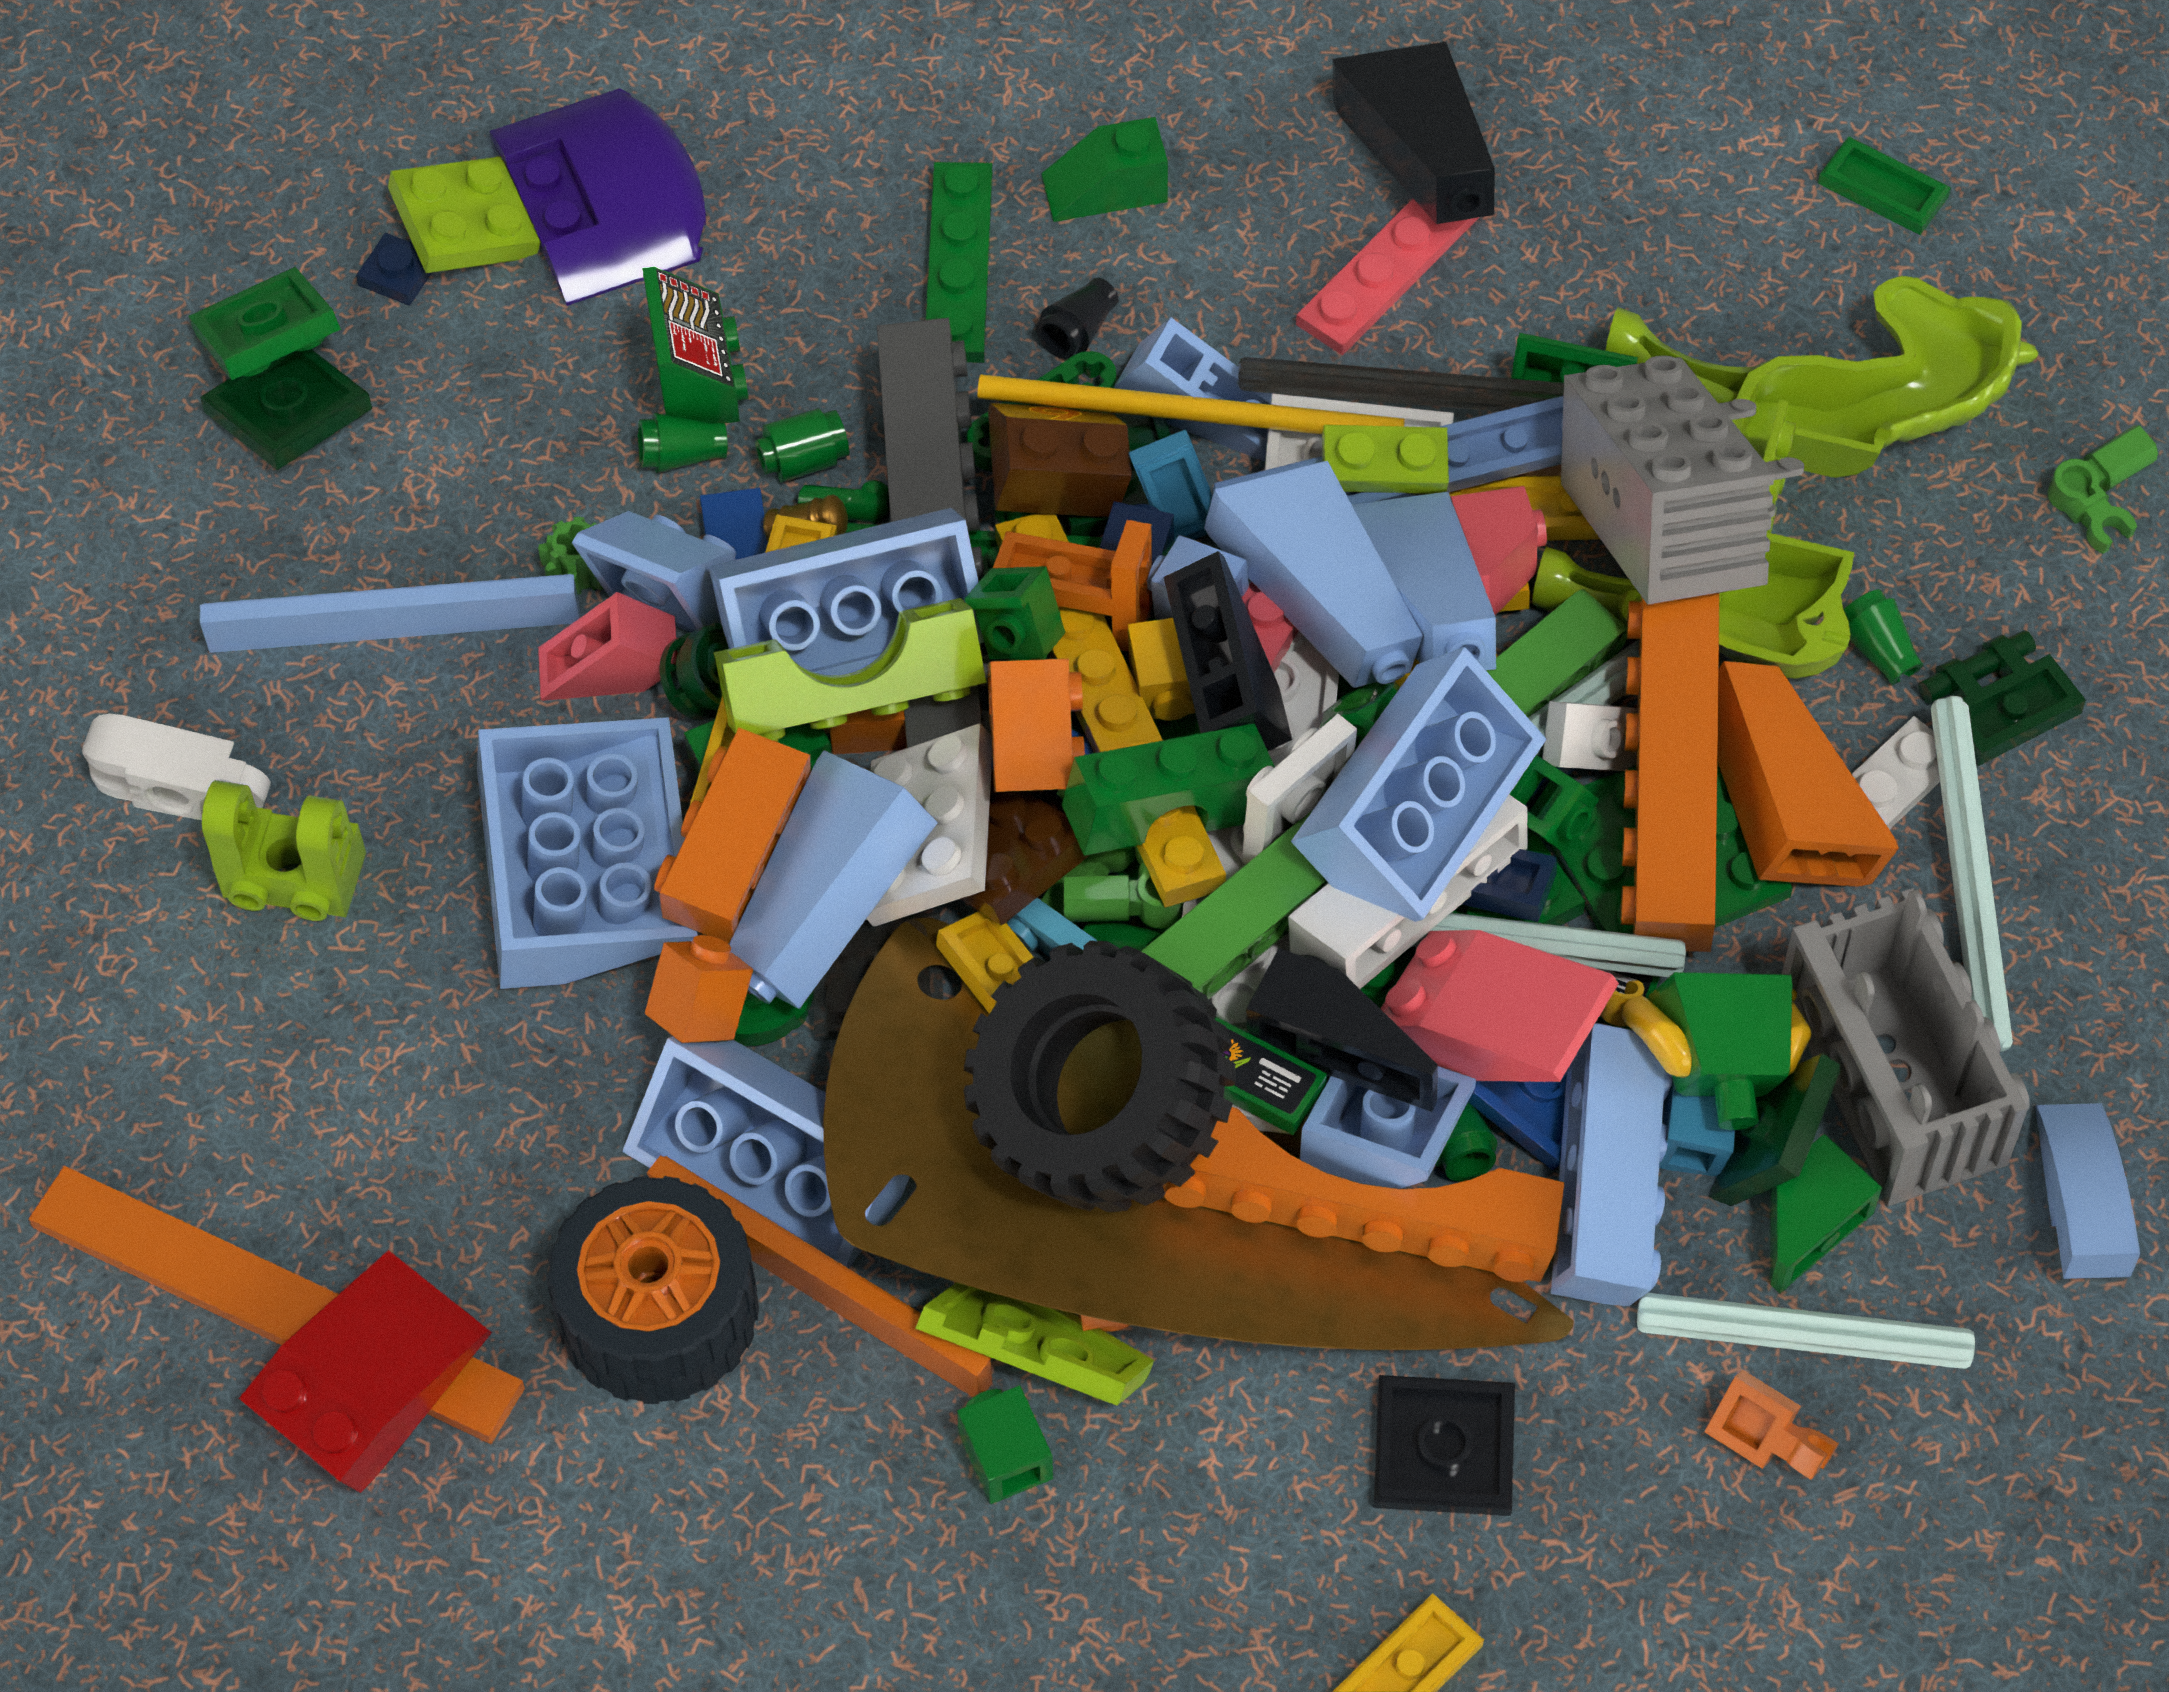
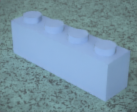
(1611, 1170)

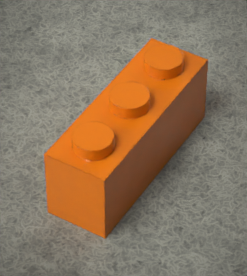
(731, 834)

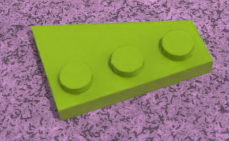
(1037, 1341)

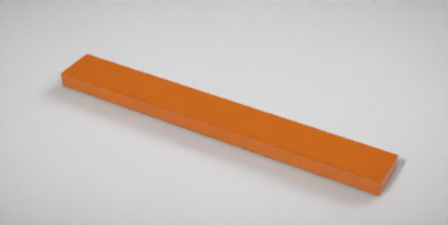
(234, 1283)

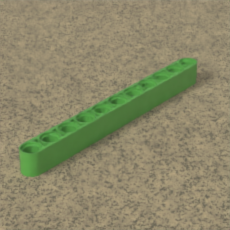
(1254, 904)

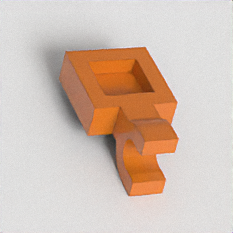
(1759, 1425)

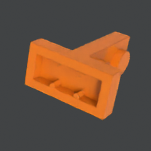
(1092, 576)

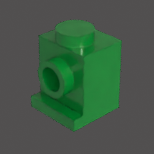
(1017, 613)
(1561, 809)

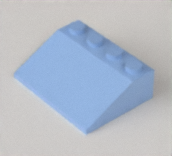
(576, 845)

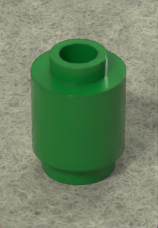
(802, 444)

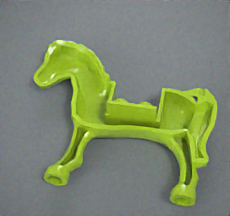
(1836, 422)

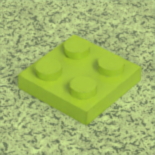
(463, 214)

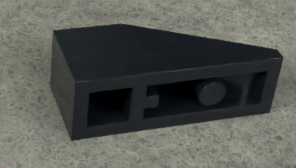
(1223, 653)
(1338, 1029)

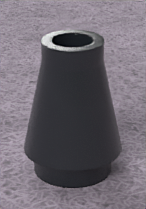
(1074, 320)

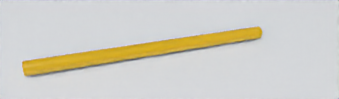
(1171, 405)

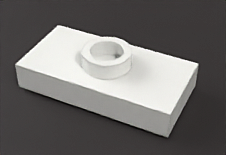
(1587, 736)

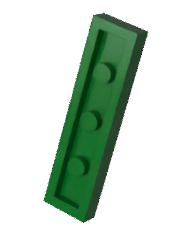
(961, 251)

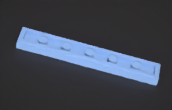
(389, 613)

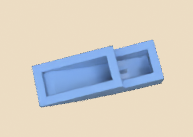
(2087, 1191)

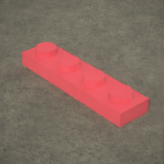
(1378, 277)

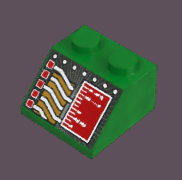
(694, 349)

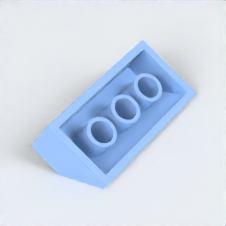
(842, 595)
(1420, 787)
(748, 1134)

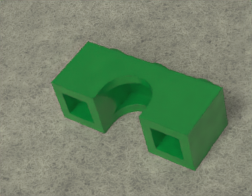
(1124, 790)

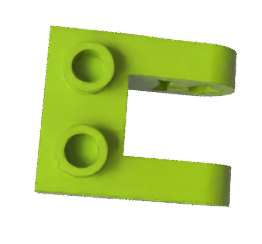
(254, 843)

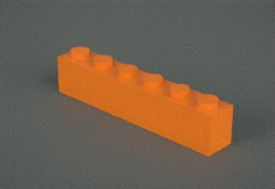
(1674, 770)

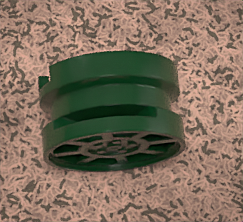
(696, 671)

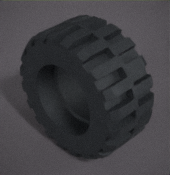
(1035, 1032)

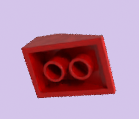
(366, 1370)

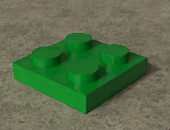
(264, 324)

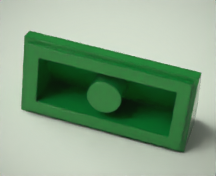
(1551, 359)

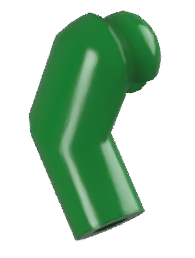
(862, 505)

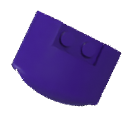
(605, 192)

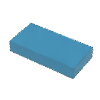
(1175, 482)

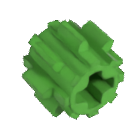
(562, 557)

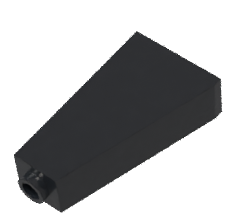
(1419, 126)

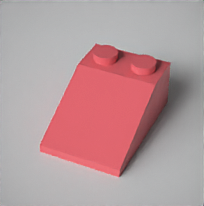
(1497, 1006)

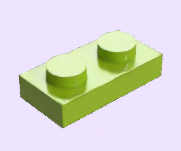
(1387, 458)

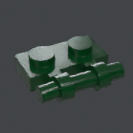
(2014, 707)

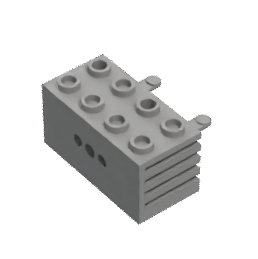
(1669, 478)
(1895, 980)

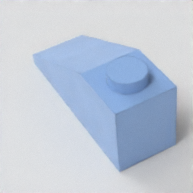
(1183, 364)

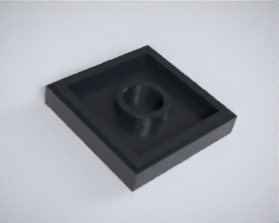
(1444, 1445)

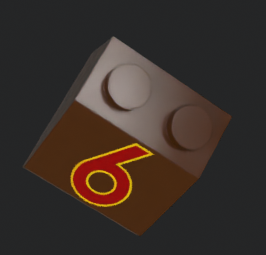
(1058, 459)

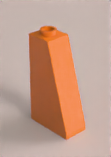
(1790, 786)

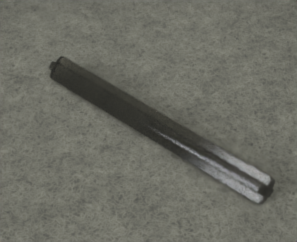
(1391, 385)

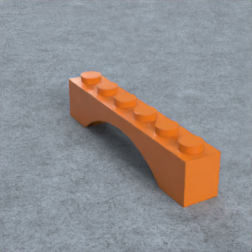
(1487, 1223)

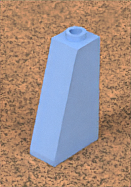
(1319, 569)
(1434, 573)
(826, 876)

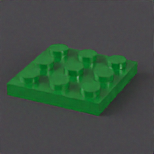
(1597, 871)

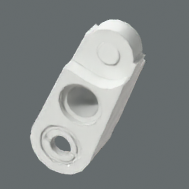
(163, 765)

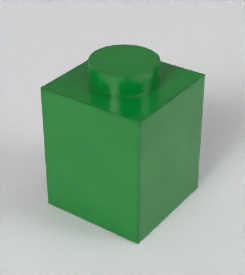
(1004, 1443)

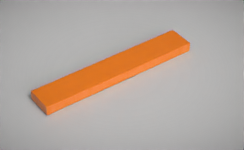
(844, 1291)

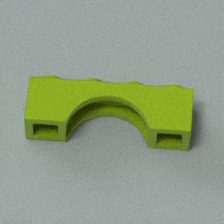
(929, 654)

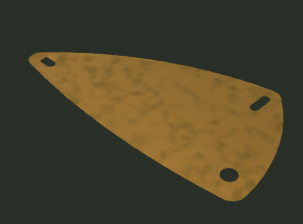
(1158, 1266)

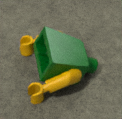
(1718, 1035)

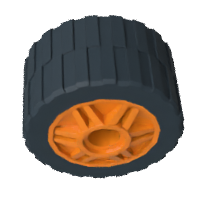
(653, 1289)

